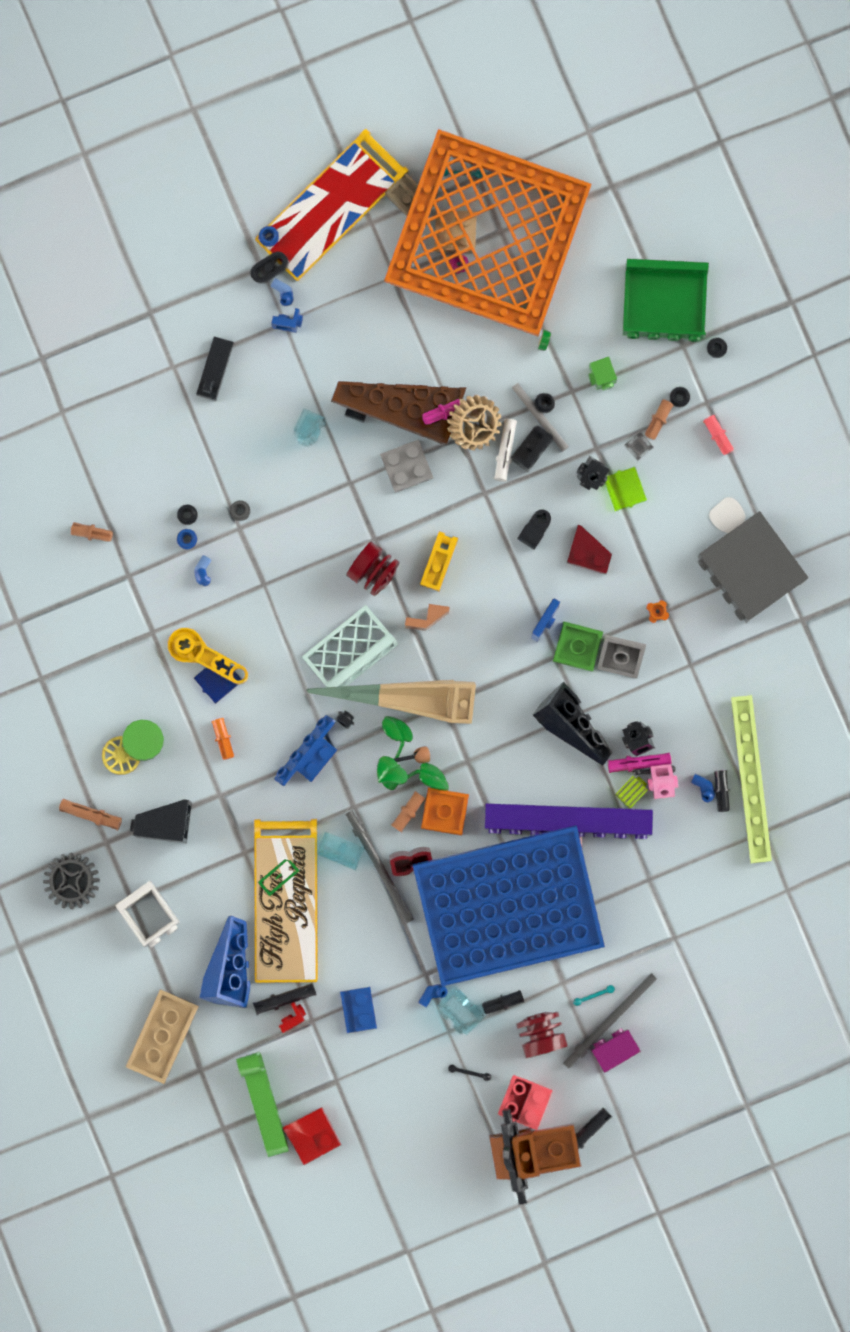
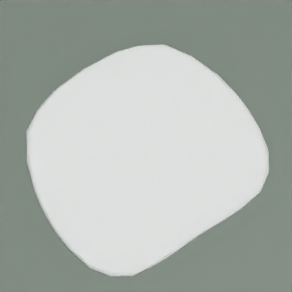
(727, 515)

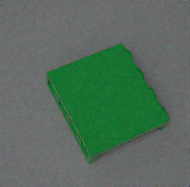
(665, 299)

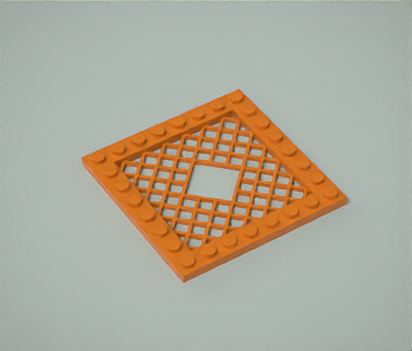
(483, 157)

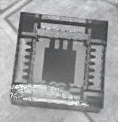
(639, 446)

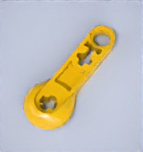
(201, 654)

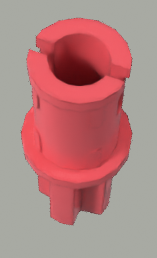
(718, 435)

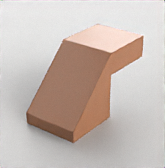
(435, 614)

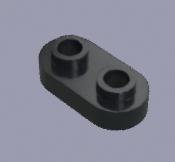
(268, 264)

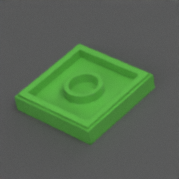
(578, 646)

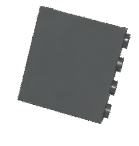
(752, 567)

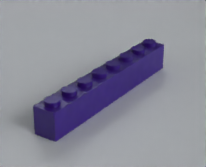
(587, 819)

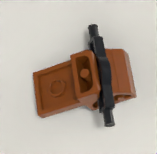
(531, 1153)

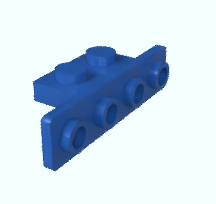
(311, 755)

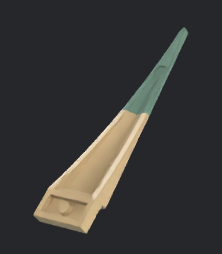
(440, 699)

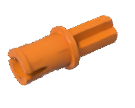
(223, 738)

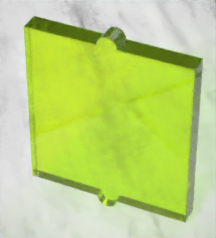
(625, 489)

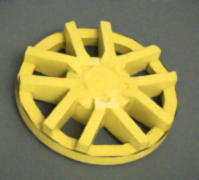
(119, 756)

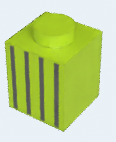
(632, 791)

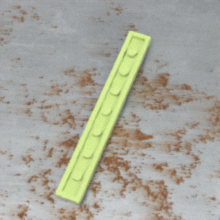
(751, 779)

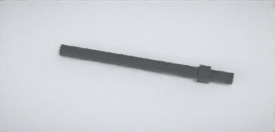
(359, 830)
(581, 1050)

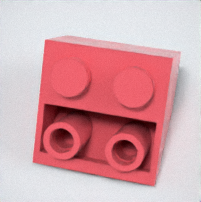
(526, 1101)

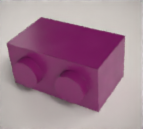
(615, 1050)

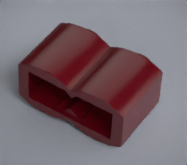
(402, 861)

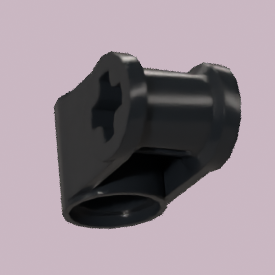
(534, 532)

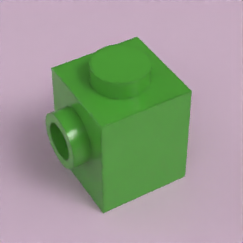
(602, 374)

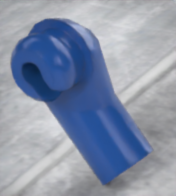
(706, 787)
(431, 992)

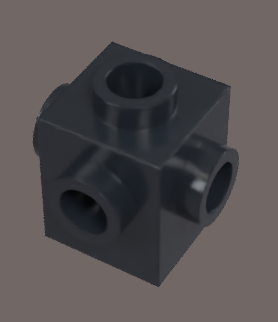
(593, 467)
(638, 738)

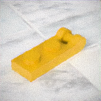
(438, 562)

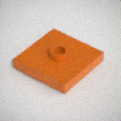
(445, 811)

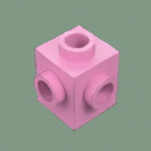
(665, 785)

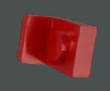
(289, 1021)

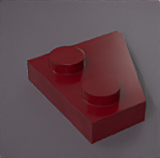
(588, 552)

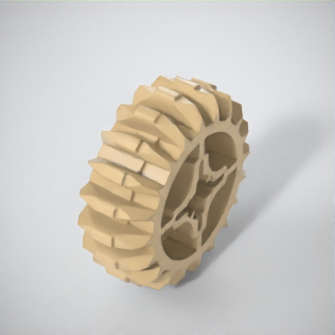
(471, 438)

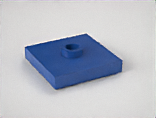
(546, 620)

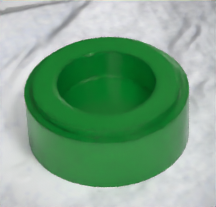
(544, 340)

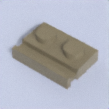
(403, 193)

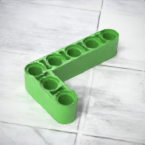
(263, 1102)

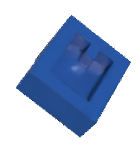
(284, 323)

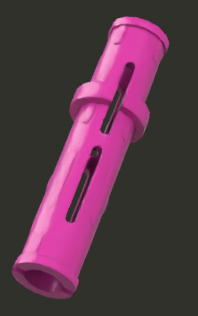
(630, 764)

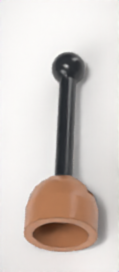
(421, 755)

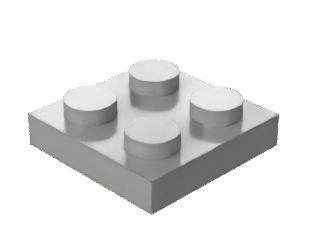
(406, 466)

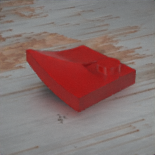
(312, 1136)

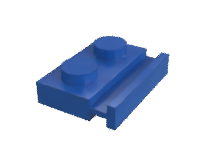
(358, 1009)

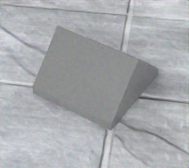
(621, 656)

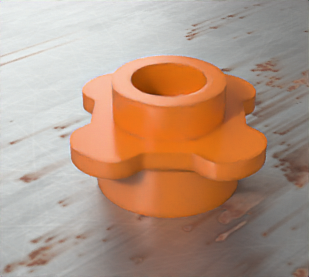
(661, 606)

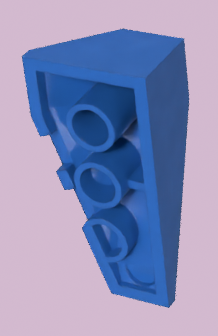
(226, 974)

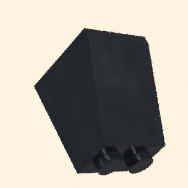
(164, 823)

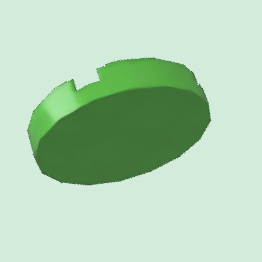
(142, 740)

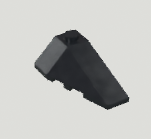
(566, 720)

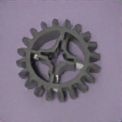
(79, 875)

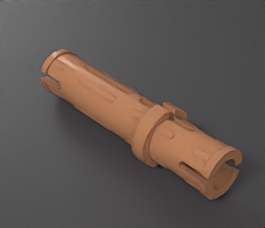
(87, 813)

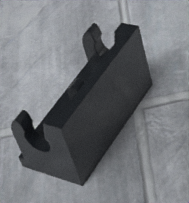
(532, 448)

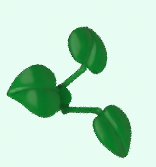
(392, 774)

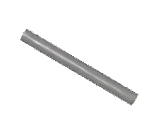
(540, 417)

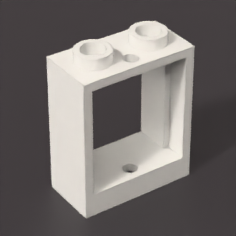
(133, 898)

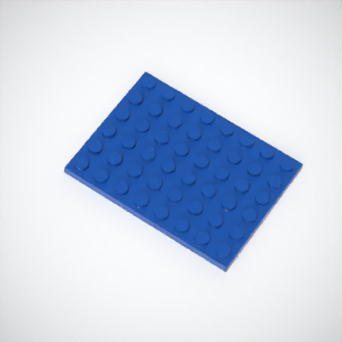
(508, 905)

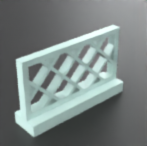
(363, 661)

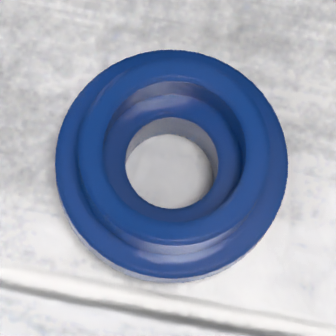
(268, 230)
(180, 539)

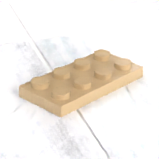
(162, 1036)

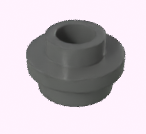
(240, 504)

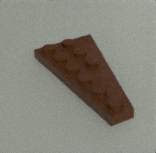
(400, 405)

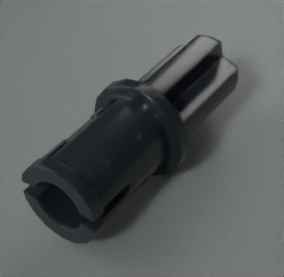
(722, 790)
(503, 1002)

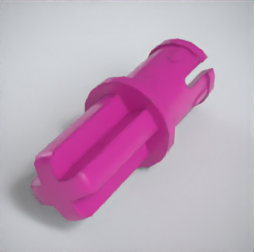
(439, 413)

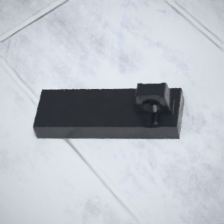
(215, 368)

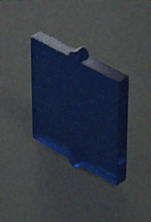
(214, 684)

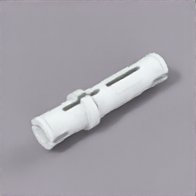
(503, 459)

